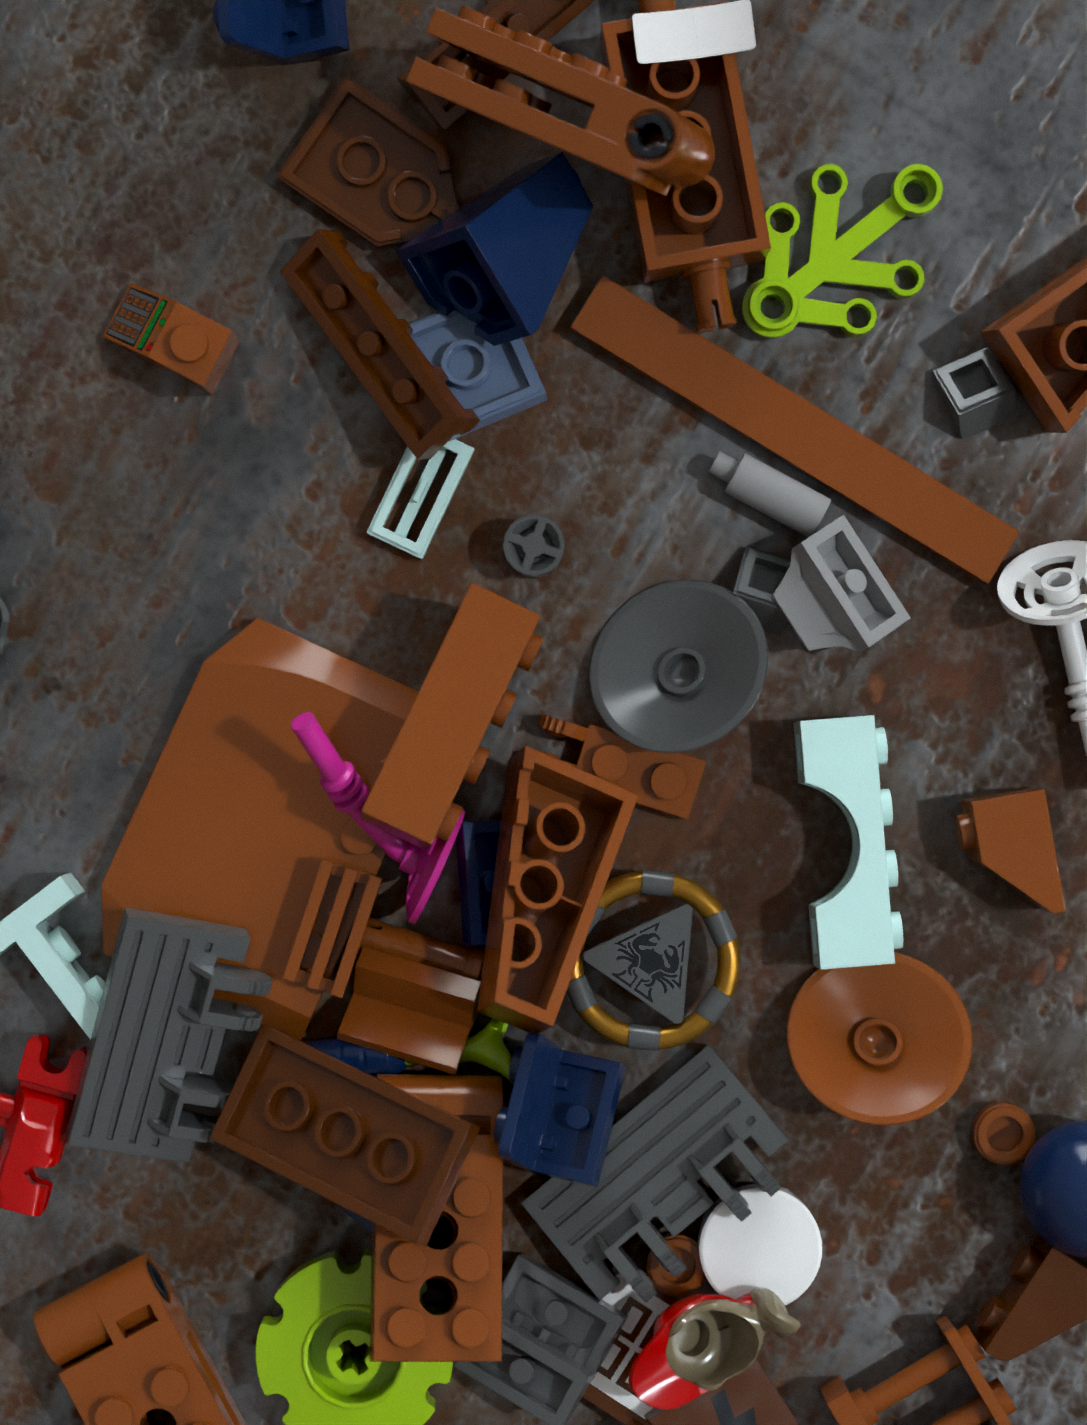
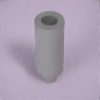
(771, 492)

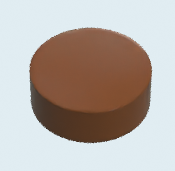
(1002, 1132)
(690, 1279)

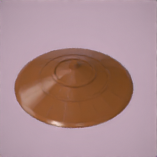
(880, 1040)

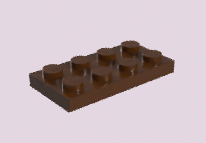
(345, 1134)

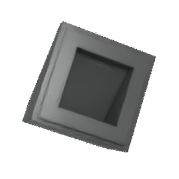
(976, 392)
(757, 581)

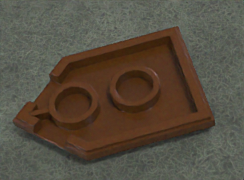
(372, 168)

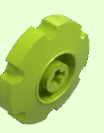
(305, 1346)

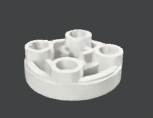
(769, 1249)

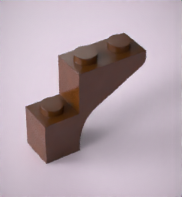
(1036, 1305)

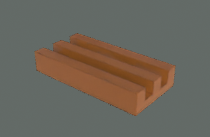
(316, 978)

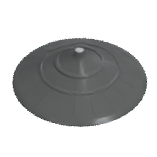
(678, 666)

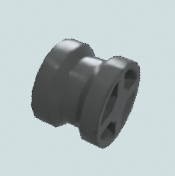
(528, 533)

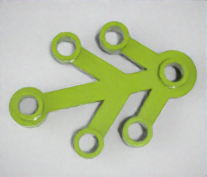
(832, 259)

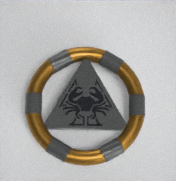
(654, 963)

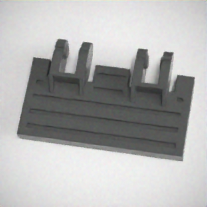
(157, 1026)
(655, 1171)

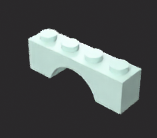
(855, 918)

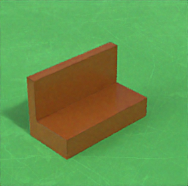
(410, 1010)

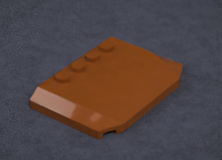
(240, 808)

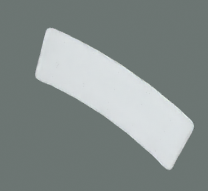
(694, 32)

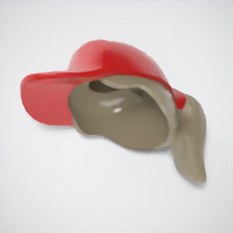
(704, 1344)

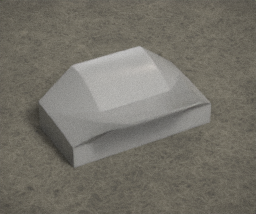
(837, 592)

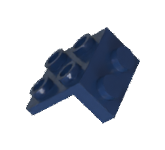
(284, 28)
(558, 1111)

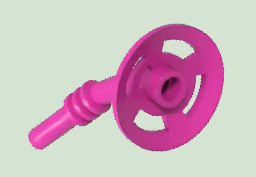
(349, 796)

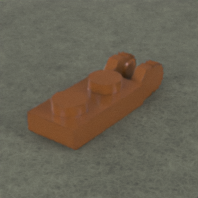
(660, 779)

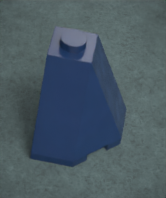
(503, 250)

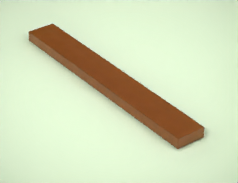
(794, 430)

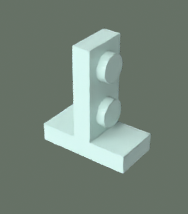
(54, 950)

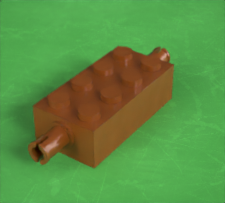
(722, 218)

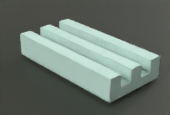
(398, 538)

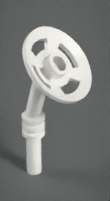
(1061, 608)

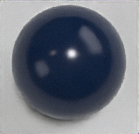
(1056, 1187)

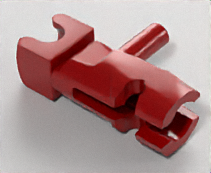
(36, 1125)

